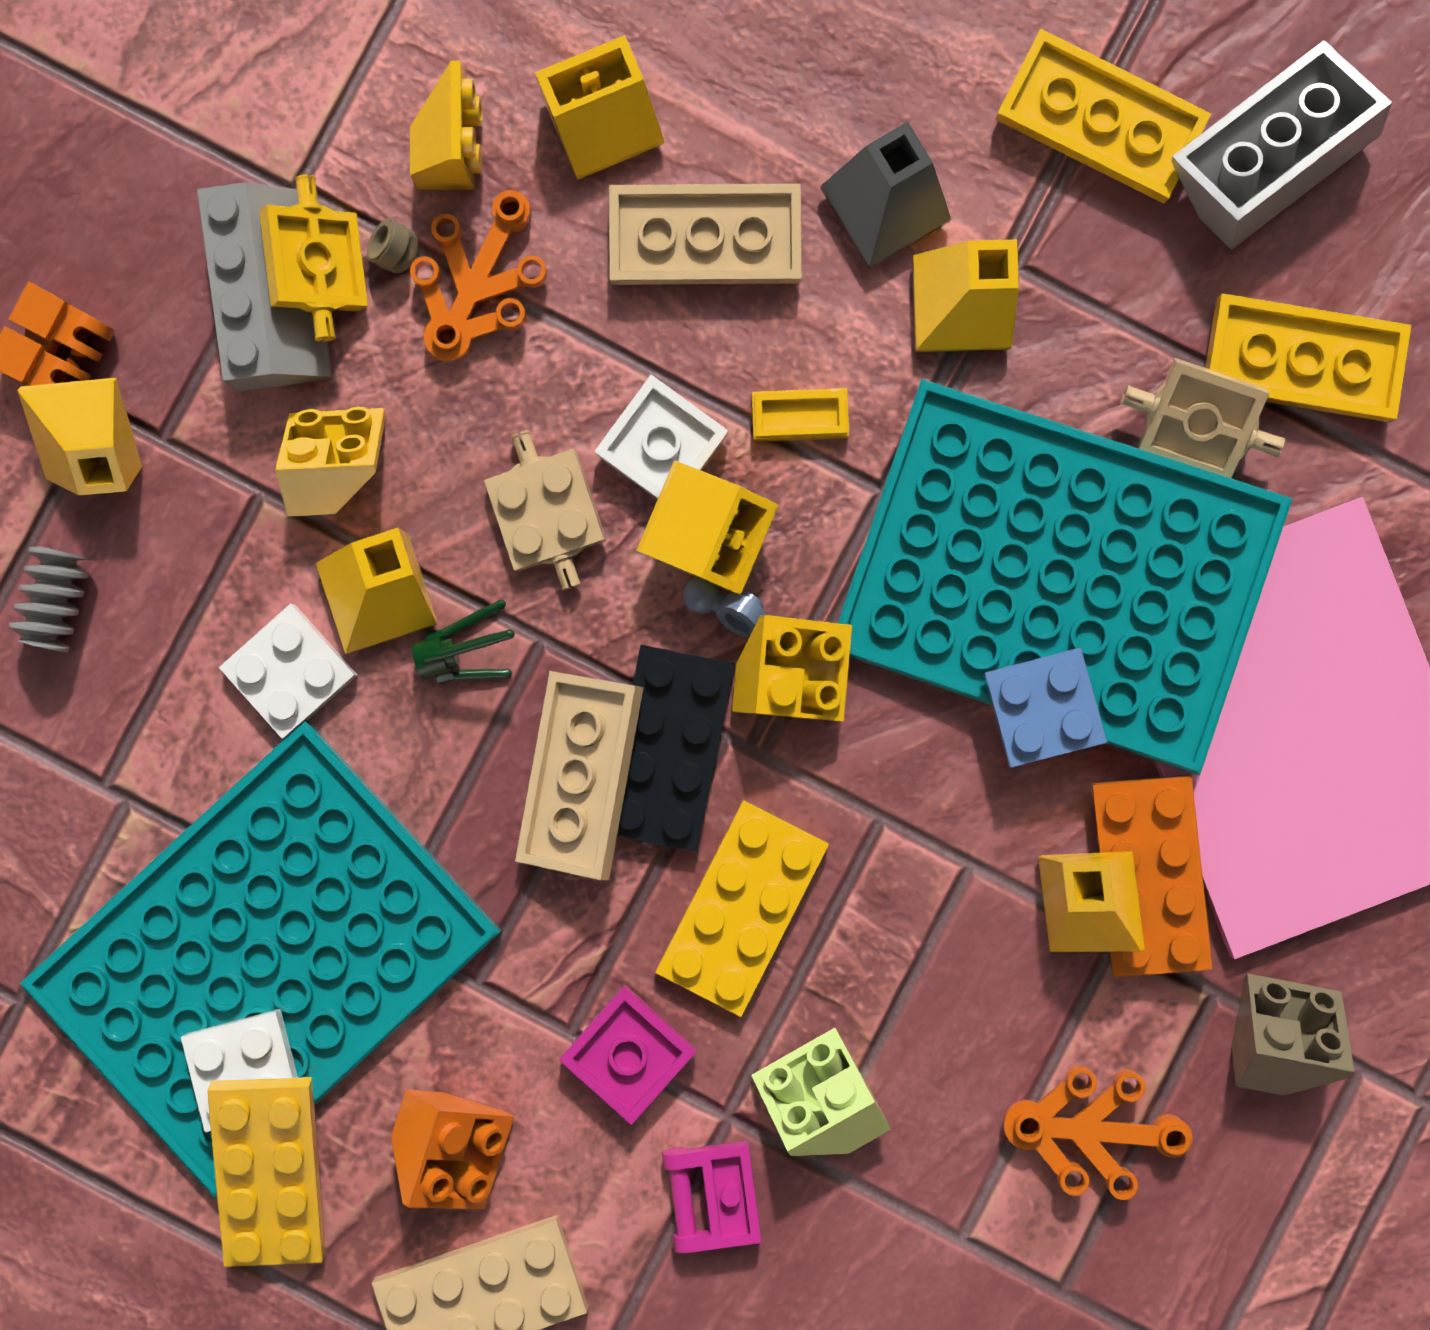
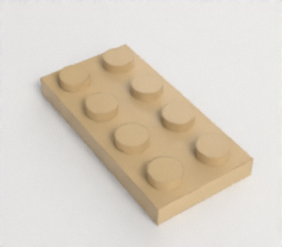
(705, 234)
(579, 775)
(495, 1284)

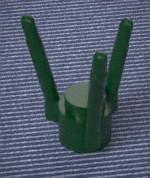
(438, 656)

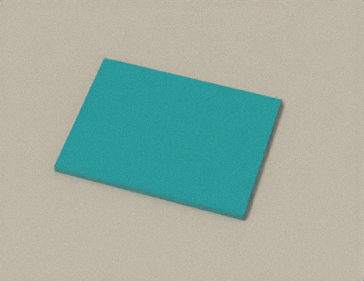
(1049, 539)
(272, 900)

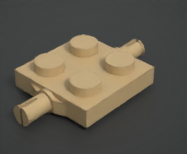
(1203, 418)
(545, 510)

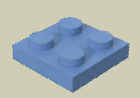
(1045, 707)

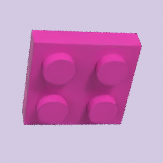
(628, 1054)

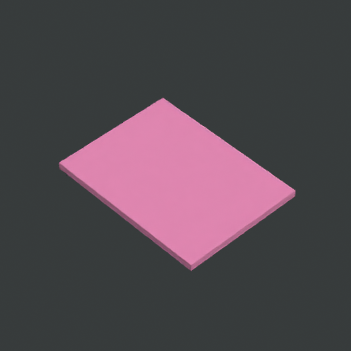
(1321, 744)

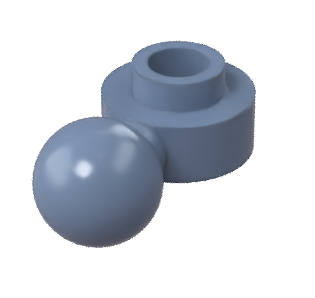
(734, 611)

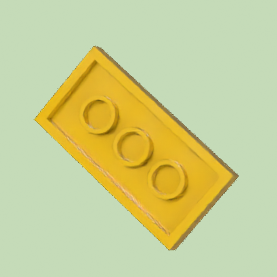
(1101, 115)
(1311, 356)
(742, 908)
(267, 1171)

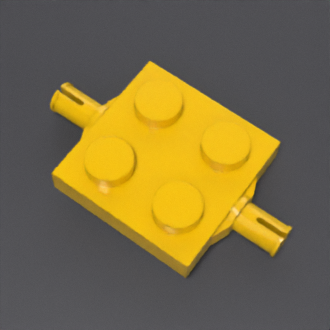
(313, 258)

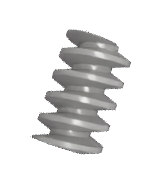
(49, 598)

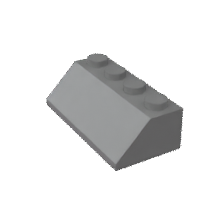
(1280, 143)
(255, 341)

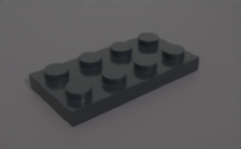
(674, 746)

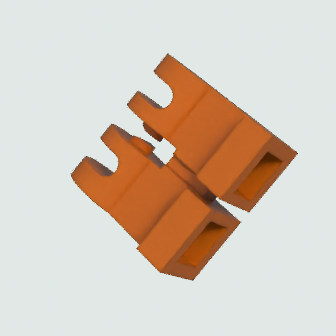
(48, 325)

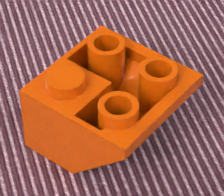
(447, 1150)

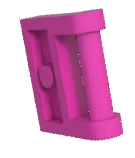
(728, 1196)

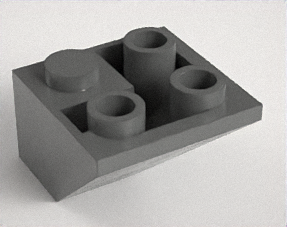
(887, 196)

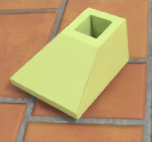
(820, 1099)

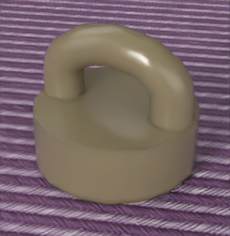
(389, 244)

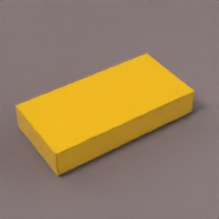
(800, 415)

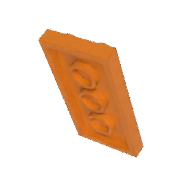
(1160, 828)

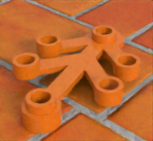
(475, 283)
(1089, 1130)

